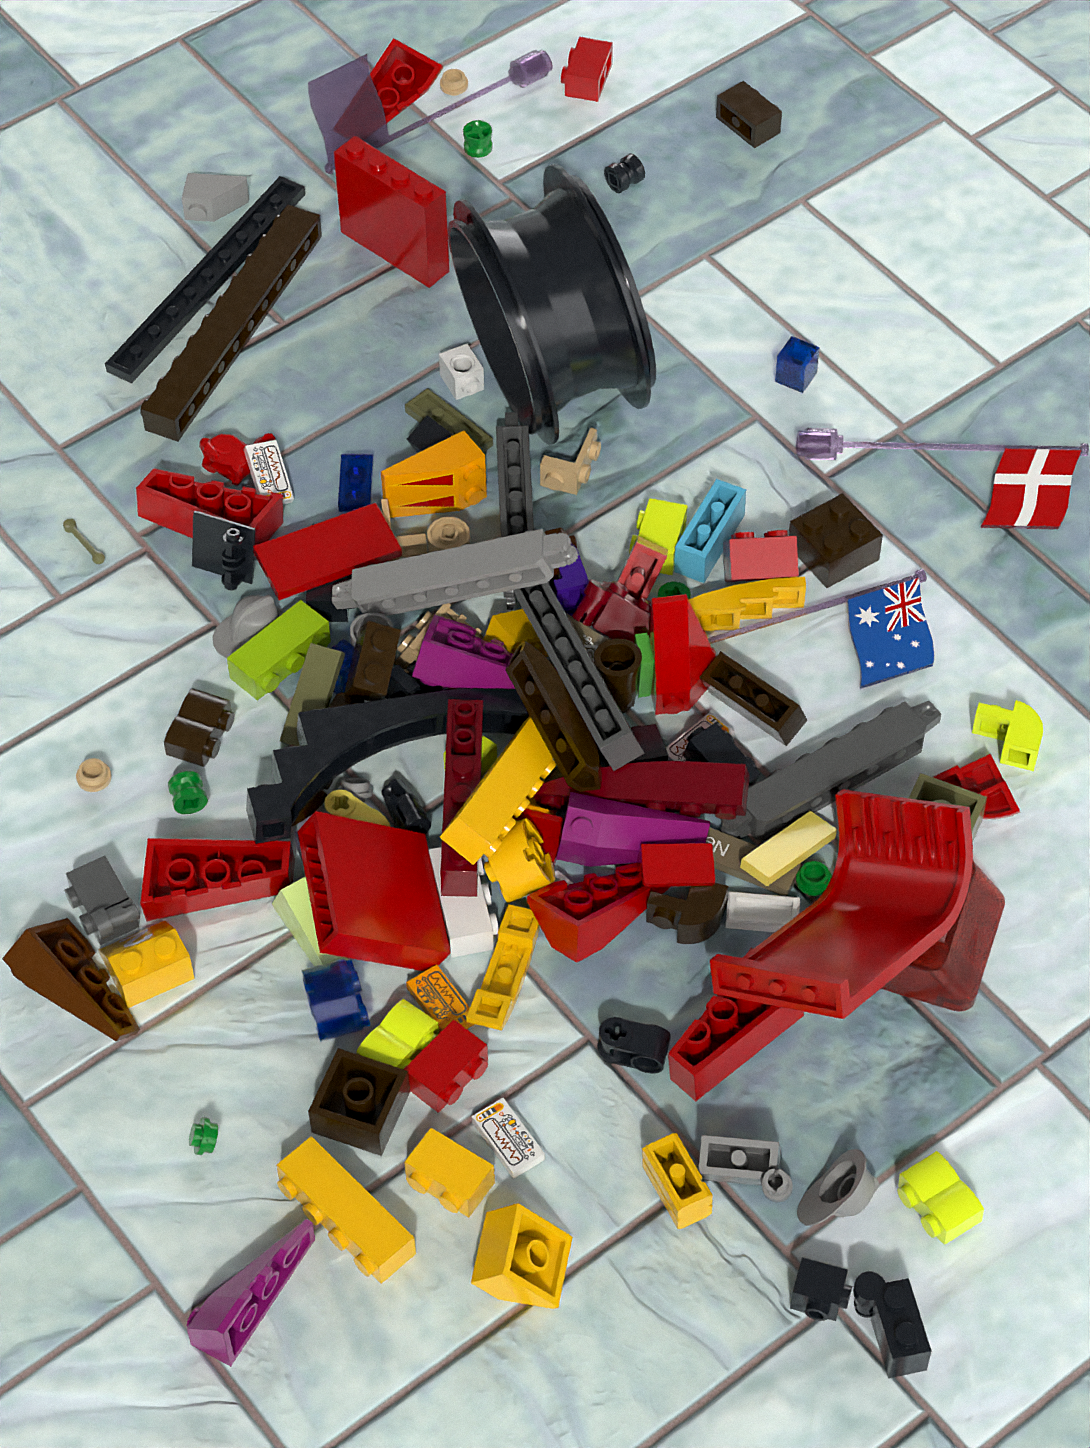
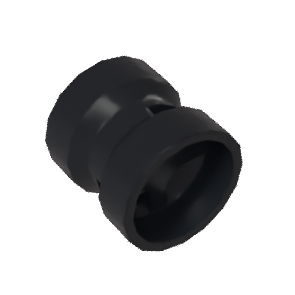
(622, 174)

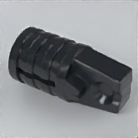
(405, 807)

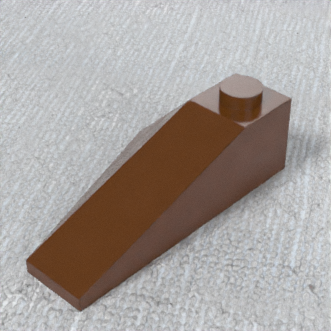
(60, 967)

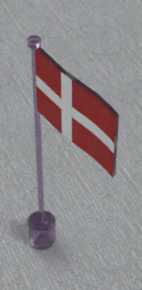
(1028, 485)

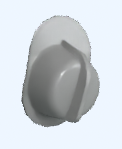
(248, 619)
(840, 1191)

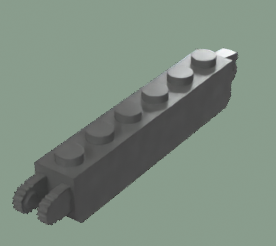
(514, 483)
(840, 764)

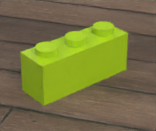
(278, 650)

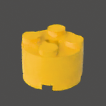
(520, 862)

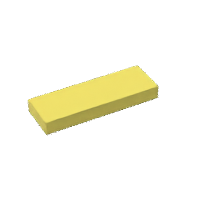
(788, 848)

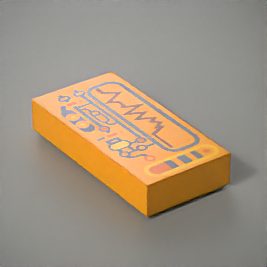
(439, 998)

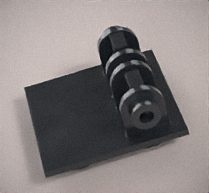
(223, 549)

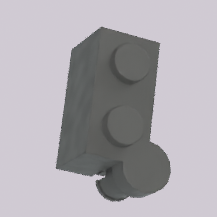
(102, 900)

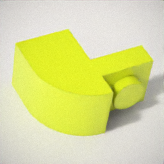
(1018, 728)

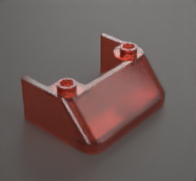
(953, 970)

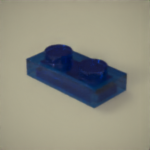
(355, 481)

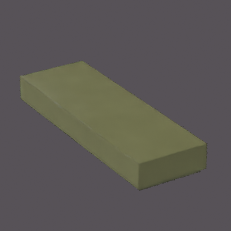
(445, 415)
(313, 688)

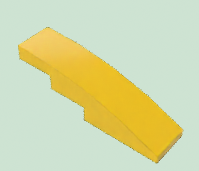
(750, 600)

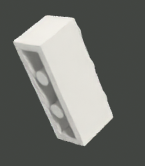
(466, 918)

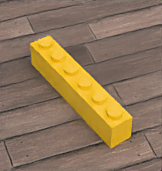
(500, 795)

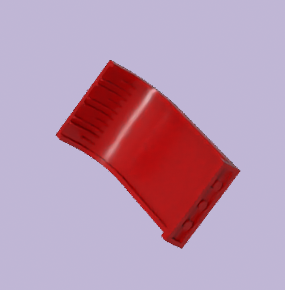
(889, 900)

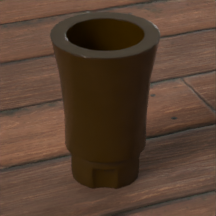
(619, 666)

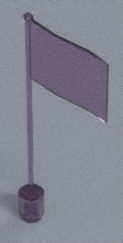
(349, 105)

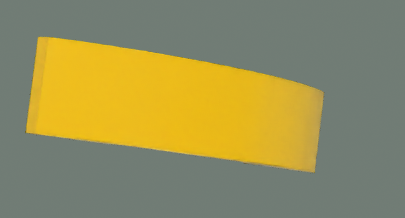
(506, 969)

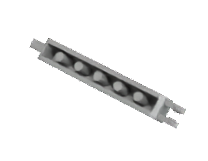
(455, 573)

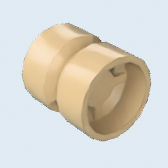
(447, 534)

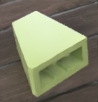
(296, 912)

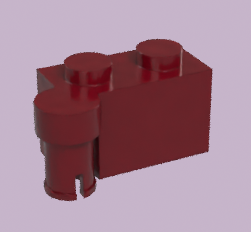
(613, 610)

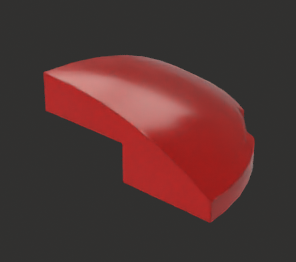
(984, 779)

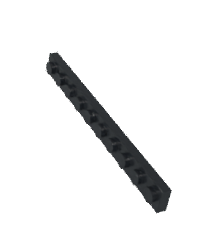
(202, 281)

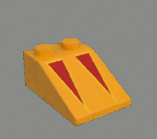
(437, 479)

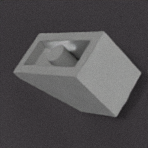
(213, 196)

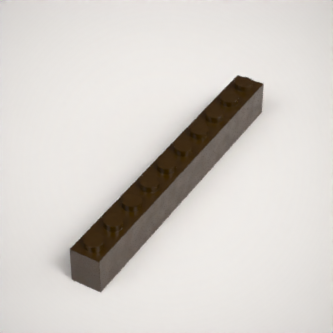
(231, 323)

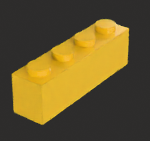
(345, 1210)

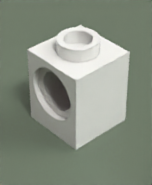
(461, 371)

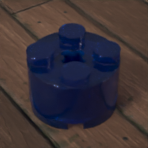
(333, 999)

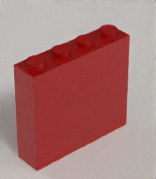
(392, 211)
(372, 892)

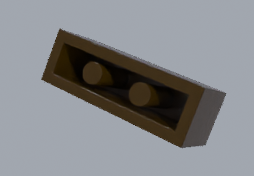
(753, 698)

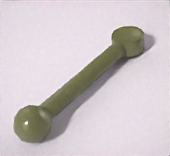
(71, 527)

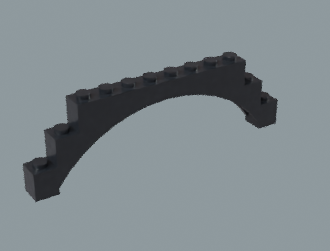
(347, 734)

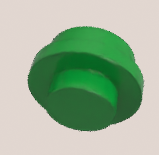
(813, 878)
(203, 1136)

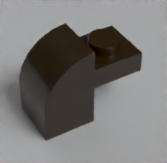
(695, 917)

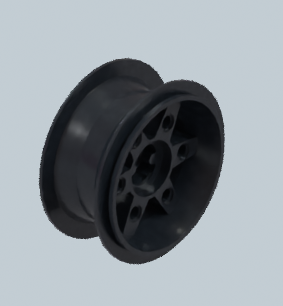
(553, 303)

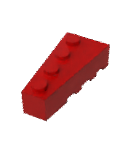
(173, 497)
(210, 874)
(724, 1040)

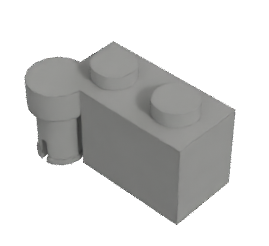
(745, 1163)

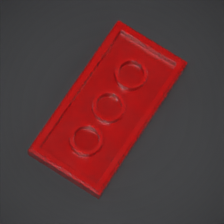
(327, 551)

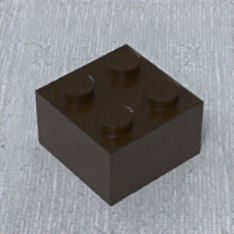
(836, 540)
(359, 1101)

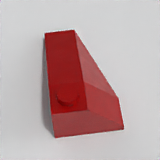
(402, 77)
(679, 654)
(590, 913)

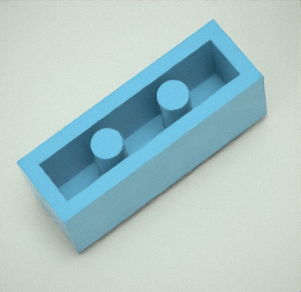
(709, 528)

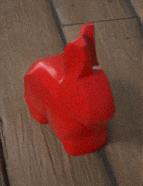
(227, 456)

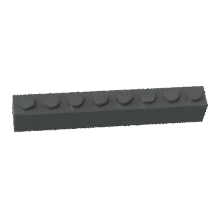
(579, 674)

